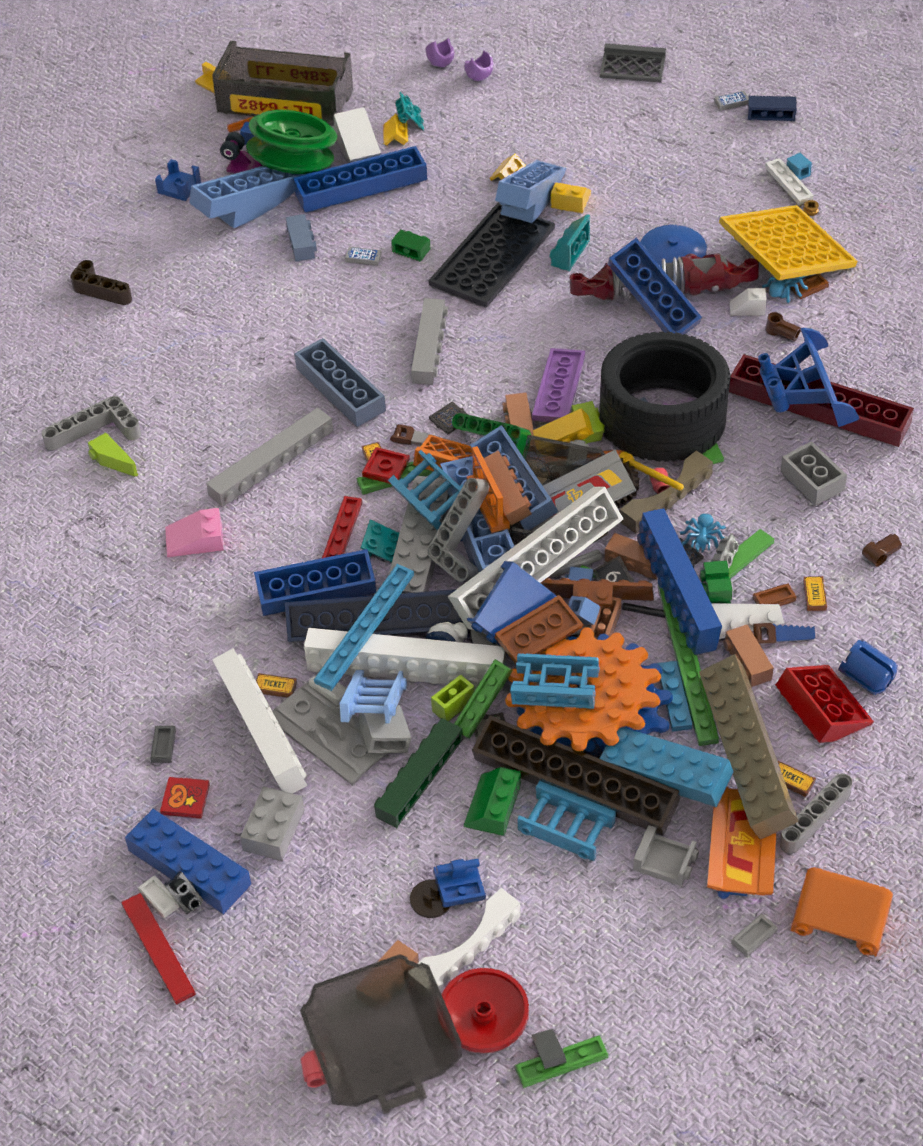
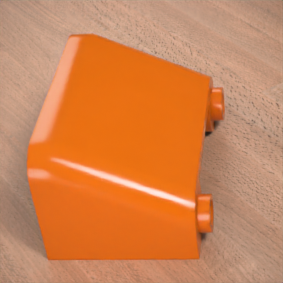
(843, 908)

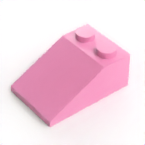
(195, 534)

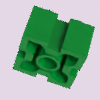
(717, 582)

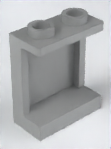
(664, 857)

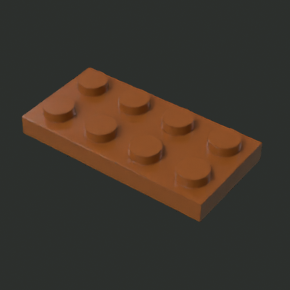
(539, 629)

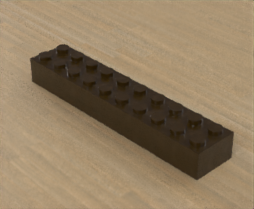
(627, 793)

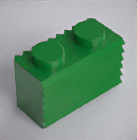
(410, 245)

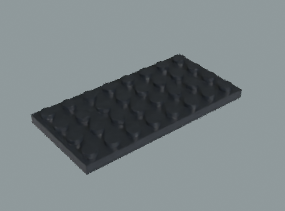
(490, 256)

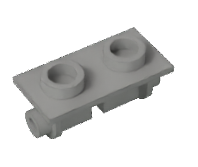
(726, 550)

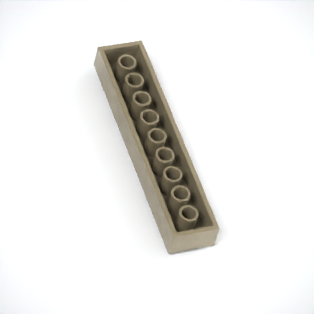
(748, 747)

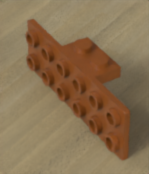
(601, 591)

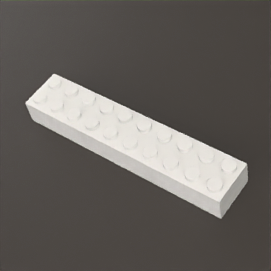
(545, 548)
(418, 658)

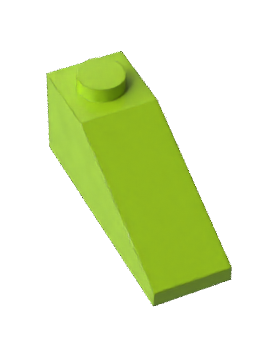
(111, 455)

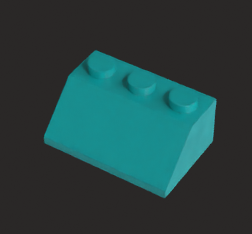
(571, 244)

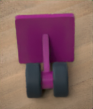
(232, 151)

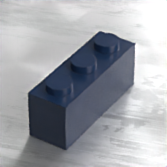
(772, 108)

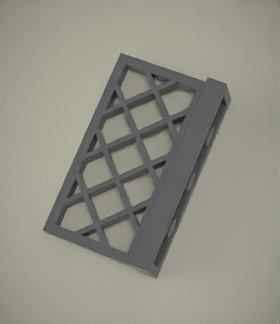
(633, 55)

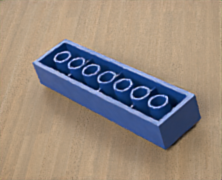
(360, 179)
(679, 582)

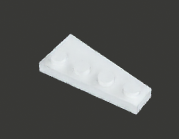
(738, 615)

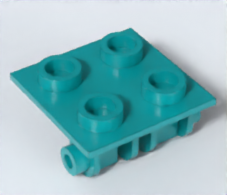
(408, 110)
(380, 540)

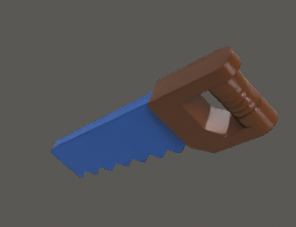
(783, 633)

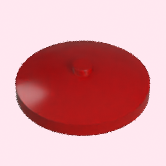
(486, 1009)

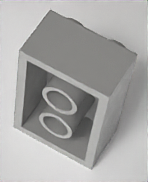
(813, 473)
(272, 823)

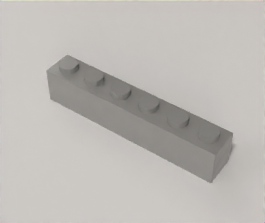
(428, 341)

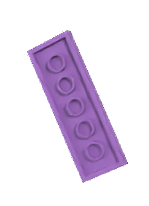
(558, 384)

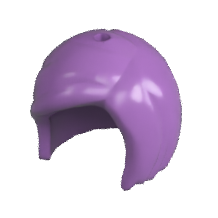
(440, 54)
(480, 68)

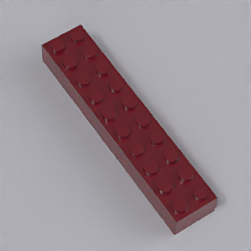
(878, 417)

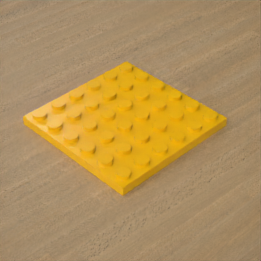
(787, 242)

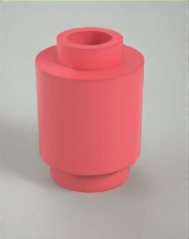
(657, 485)
(310, 1070)

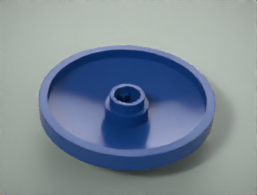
(672, 242)

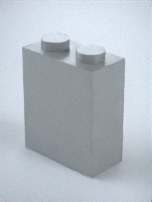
(383, 736)

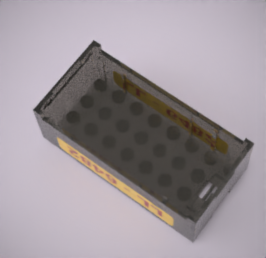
(267, 80)

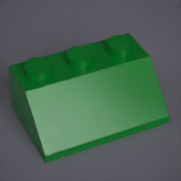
(494, 801)

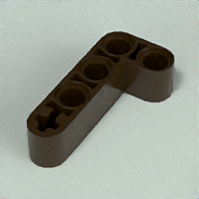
(88, 283)

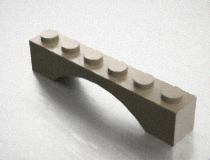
(694, 471)

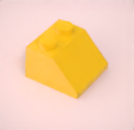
(569, 197)

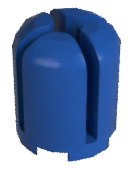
(869, 667)

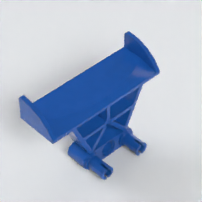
(794, 393)

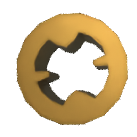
(811, 207)

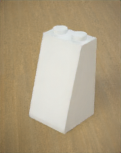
(355, 135)

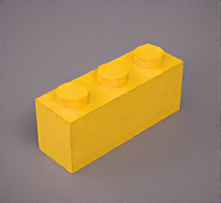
(567, 428)

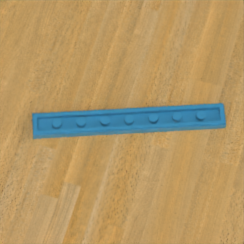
(363, 627)

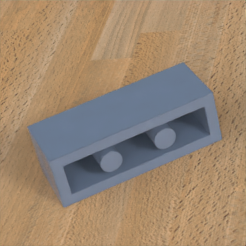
(301, 237)

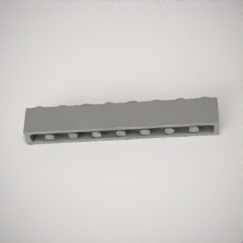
(269, 457)

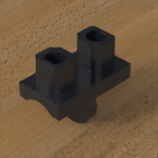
(183, 893)

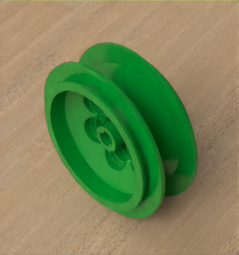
(291, 141)

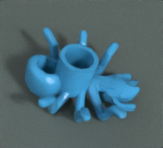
(781, 288)
(703, 532)

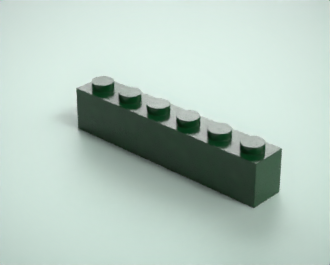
(418, 772)

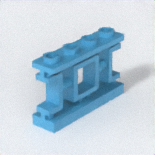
(555, 693)

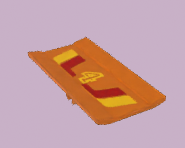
(737, 855)

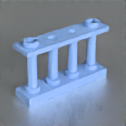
(358, 693)

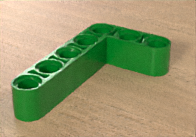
(483, 426)

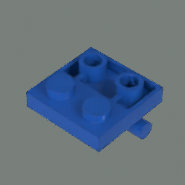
(459, 882)

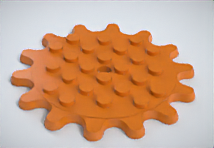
(618, 694)

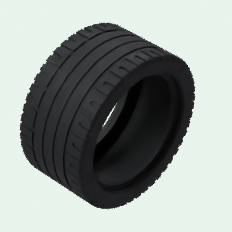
(664, 362)

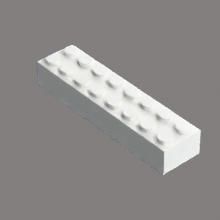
(261, 721)

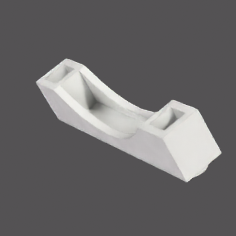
(499, 913)

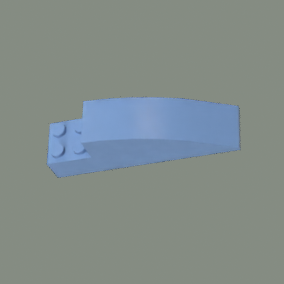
(528, 190)
(242, 195)
(479, 542)

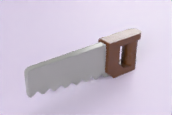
(412, 436)

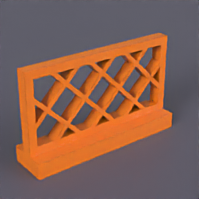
(441, 456)
(493, 503)

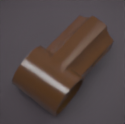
(776, 325)
(878, 552)

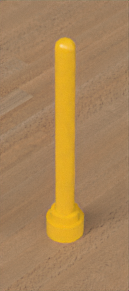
(628, 457)

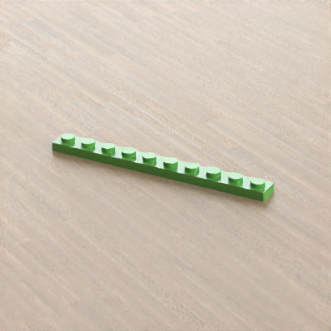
(693, 687)

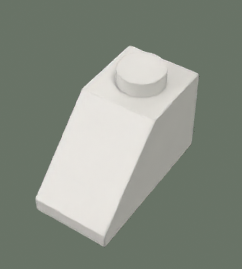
(749, 303)

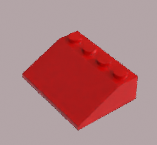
(822, 702)

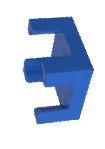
(177, 183)

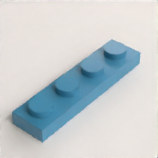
(678, 708)

